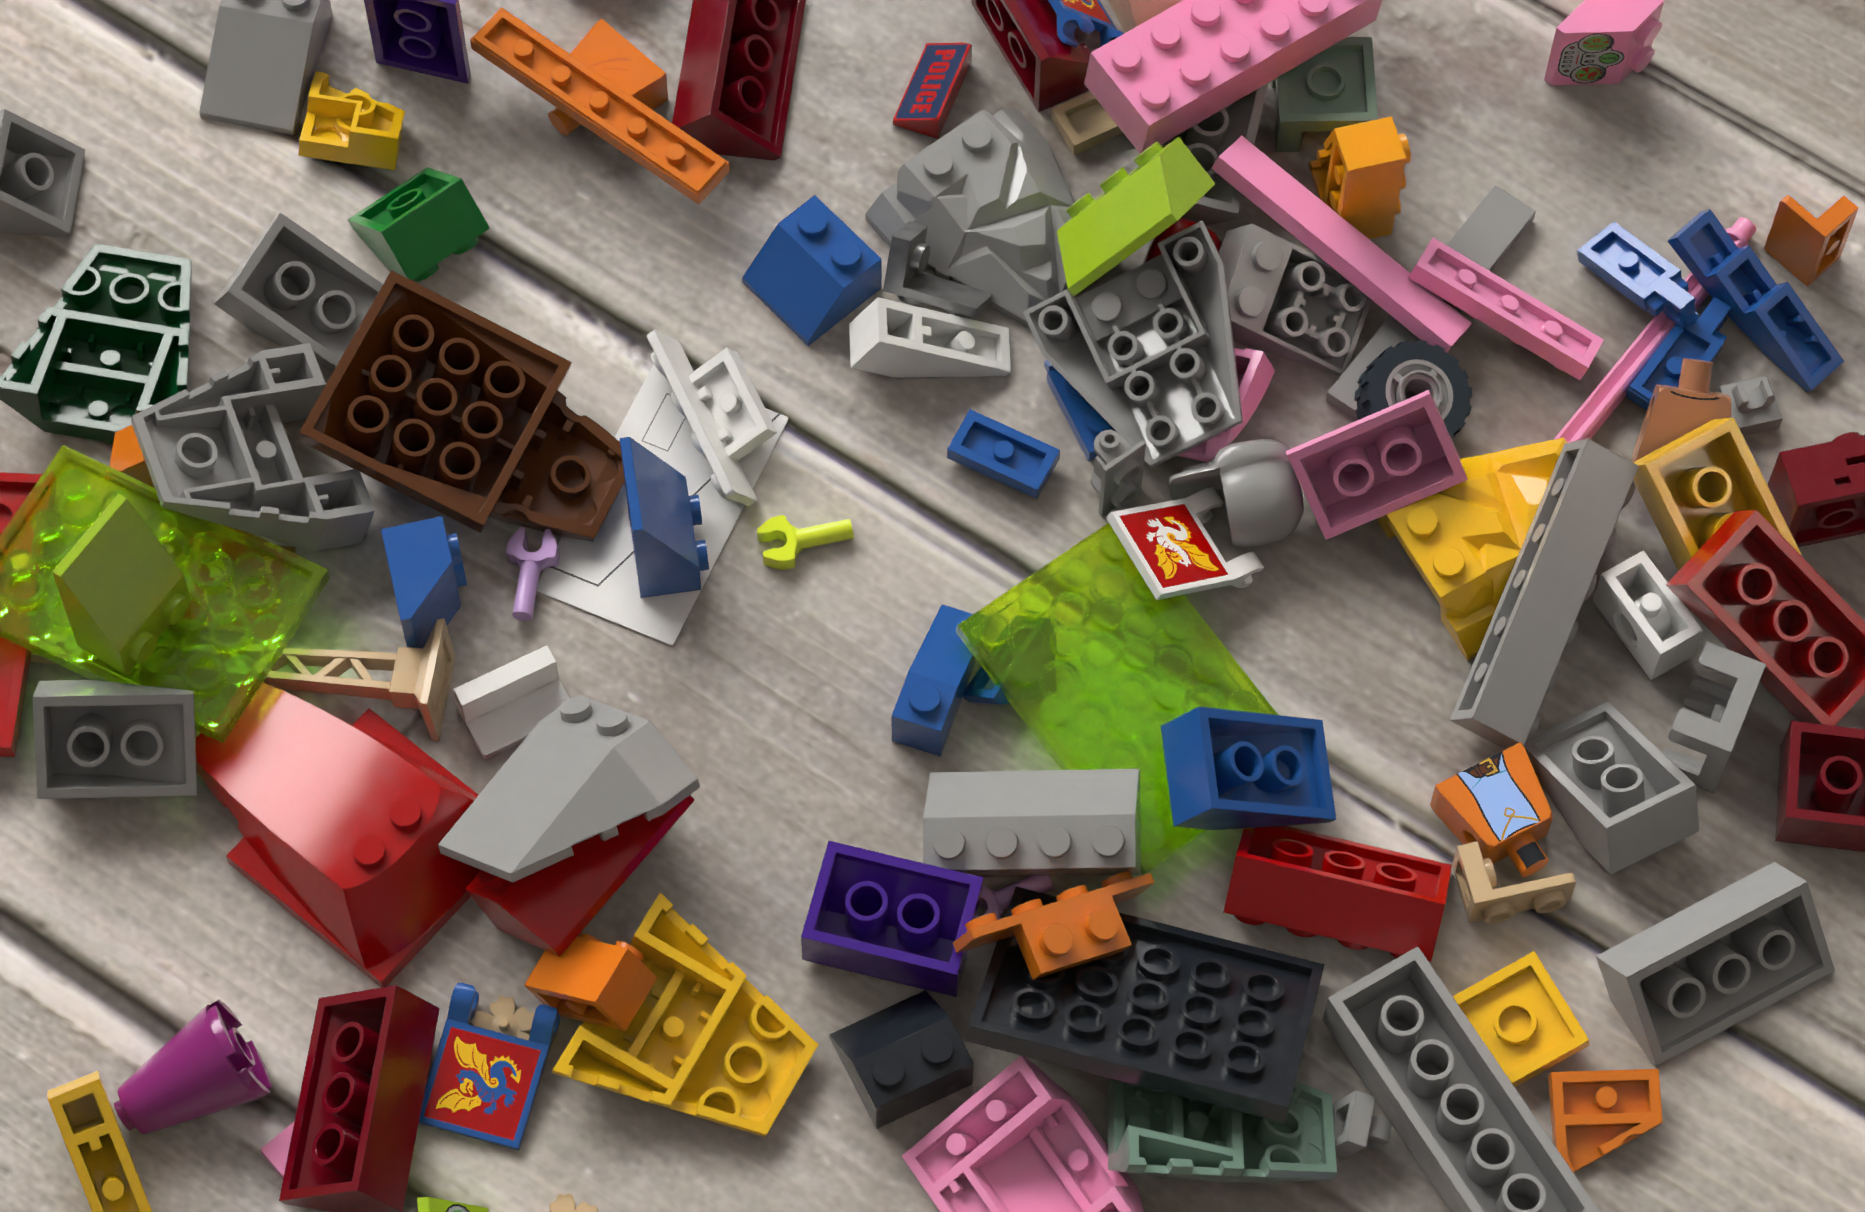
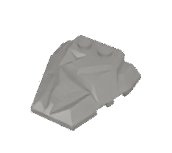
(988, 209)

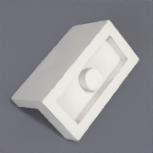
(510, 701)

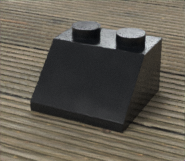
(904, 1058)

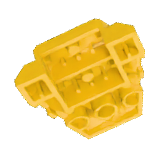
(1473, 533)

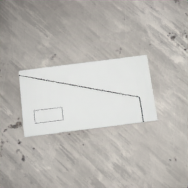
(603, 572)

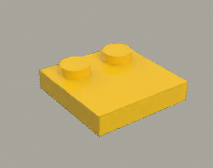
(1523, 1019)

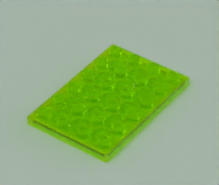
(240, 588)
(1105, 666)

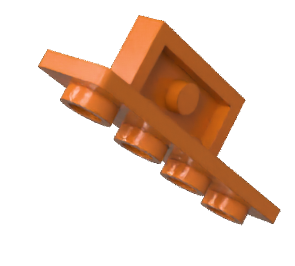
(1066, 932)

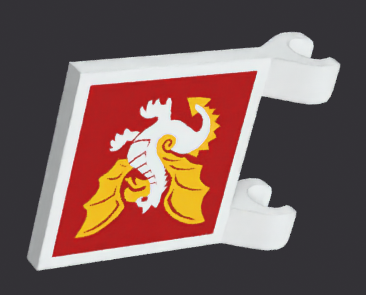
(1176, 550)

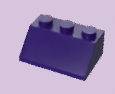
(420, 36)
(890, 918)

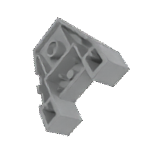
(231, 463)

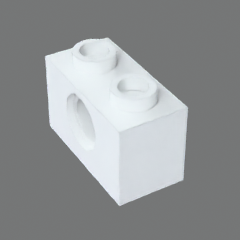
(1647, 615)

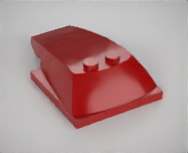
(341, 826)

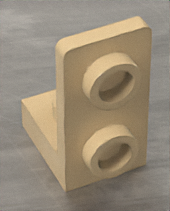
(1484, 902)

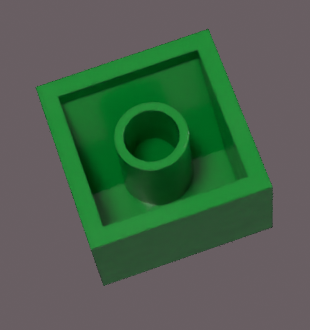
(421, 224)

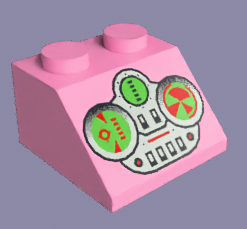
(1604, 42)

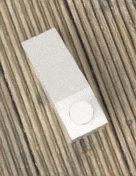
(926, 343)

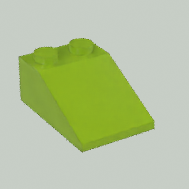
(120, 588)

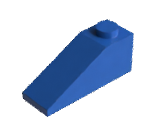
(934, 686)

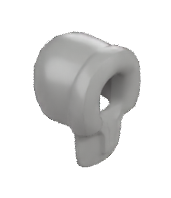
(1257, 490)

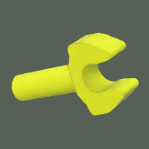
(798, 539)

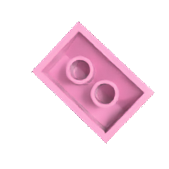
(1377, 465)

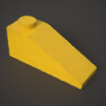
(97, 1146)

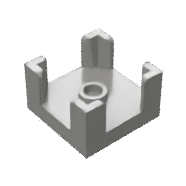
(1727, 711)

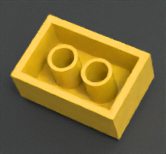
(1700, 483)

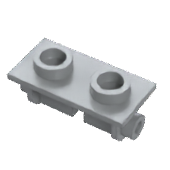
(1117, 471)

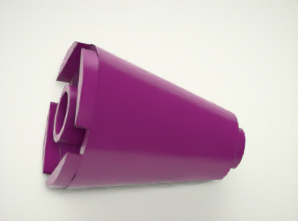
(194, 1074)

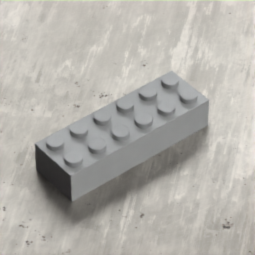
(1449, 1094)

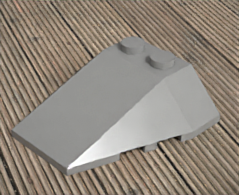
(566, 783)

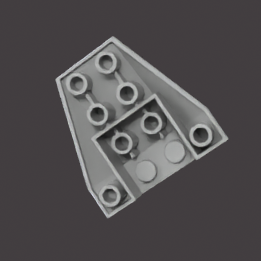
(1151, 347)

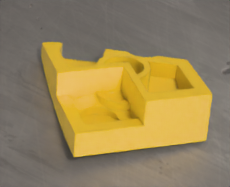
(350, 127)

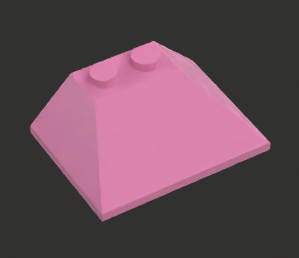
(1020, 1150)

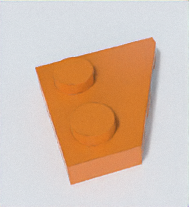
(1601, 1111)

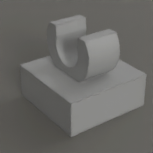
(1753, 405)
(1356, 1126)

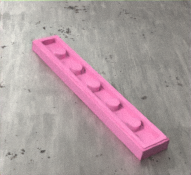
(1340, 244)

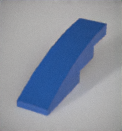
(1759, 307)

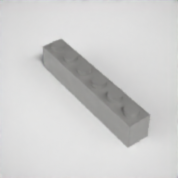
(1545, 593)

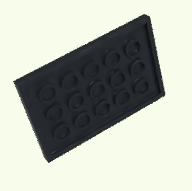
(1161, 1015)

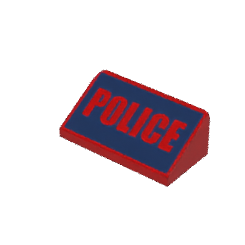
(934, 87)

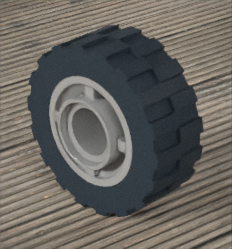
(1416, 369)

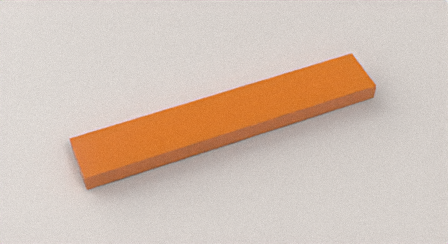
(600, 105)

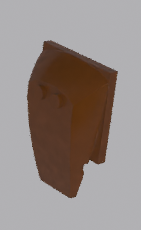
(464, 418)

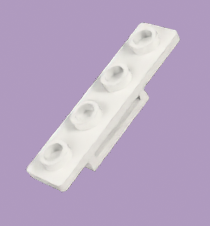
(720, 408)

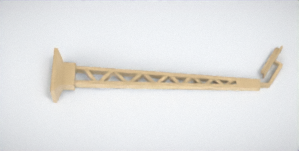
(418, 679)

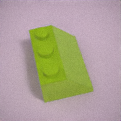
(1129, 211)

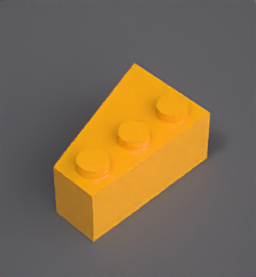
(1363, 174)

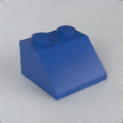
(813, 271)
(424, 575)

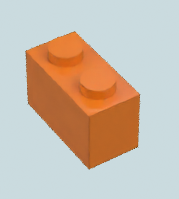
(593, 982)

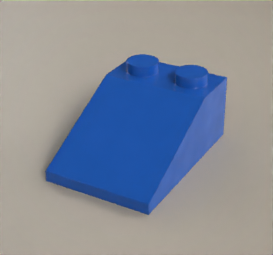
(662, 524)
(1246, 770)

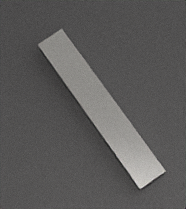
(1483, 239)

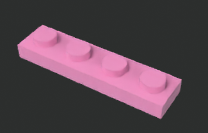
(1506, 309)

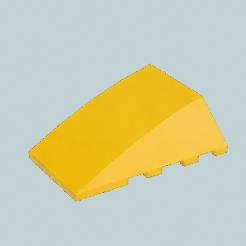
(699, 1038)

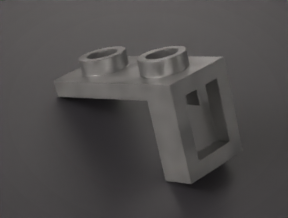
(906, 278)

